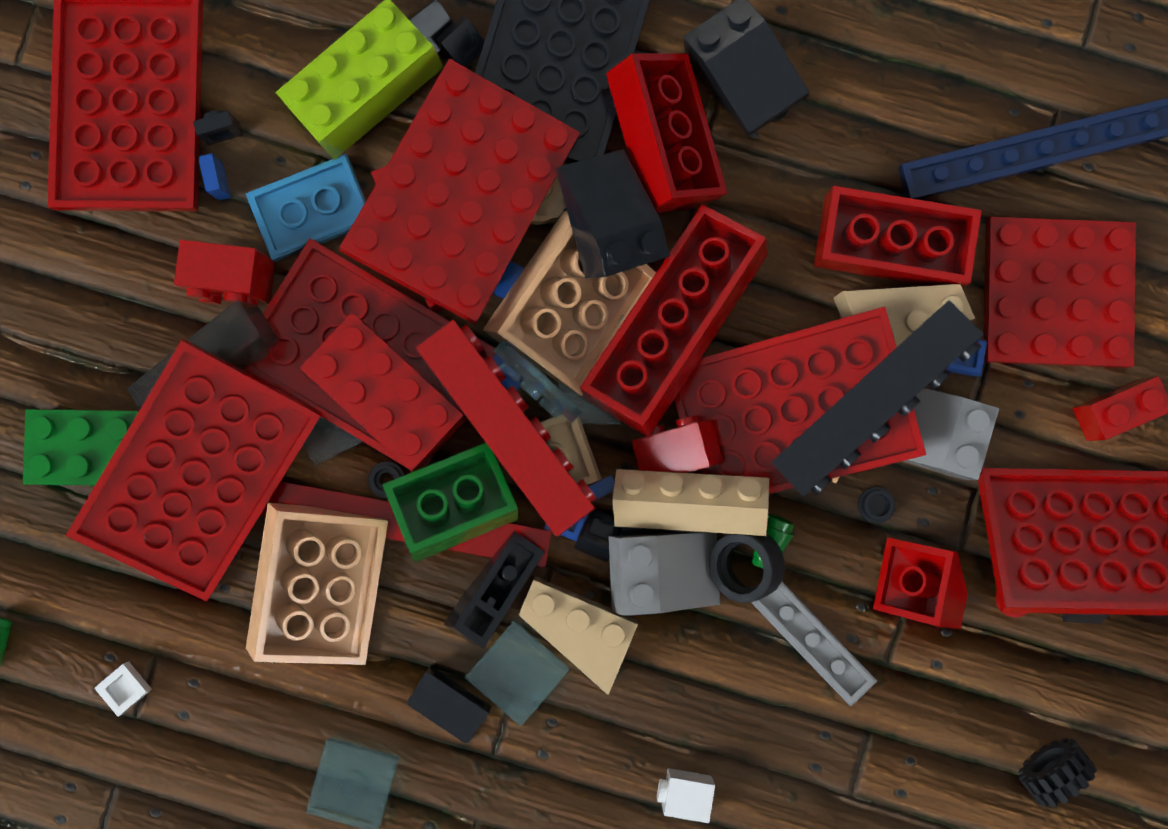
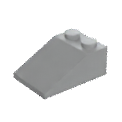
(953, 433)
(661, 572)

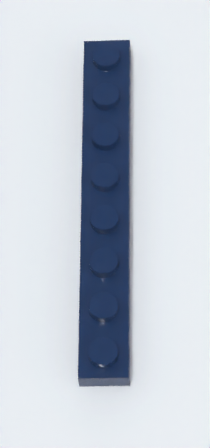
(1035, 150)

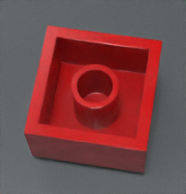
(224, 272)

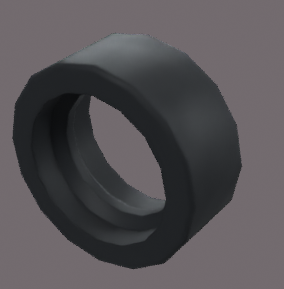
(724, 577)

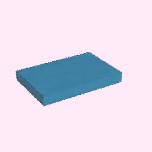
(306, 205)

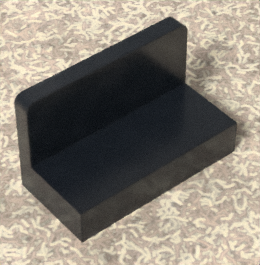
(449, 704)

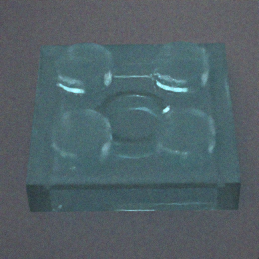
(535, 383)

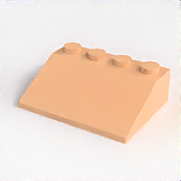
(559, 315)
(315, 586)

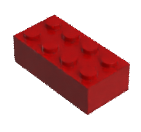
(666, 130)
(897, 238)
(383, 392)

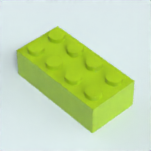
(361, 78)

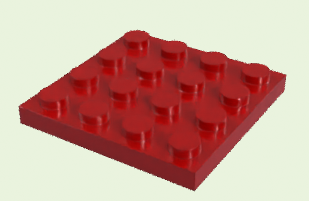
(1059, 292)

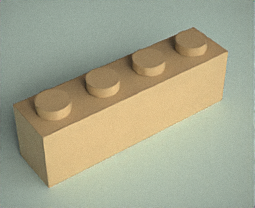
(691, 502)

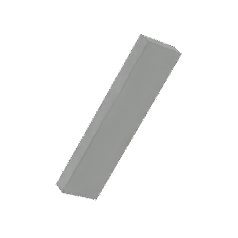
(816, 644)

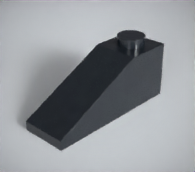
(494, 590)

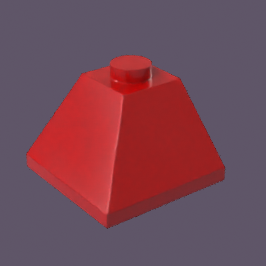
(921, 584)

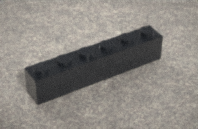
(878, 397)

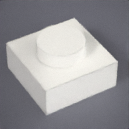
(123, 688)

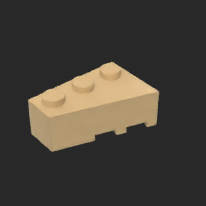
(905, 306)
(580, 630)

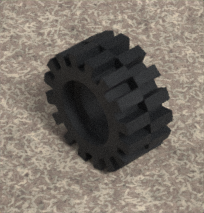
(1057, 772)

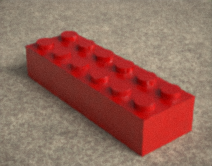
(675, 320)
(505, 428)

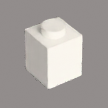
(686, 795)

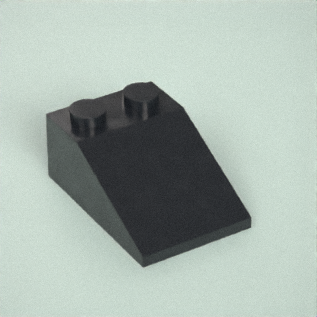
(744, 66)
(611, 215)

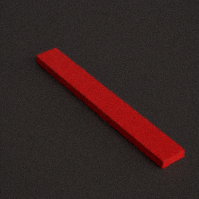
(483, 545)

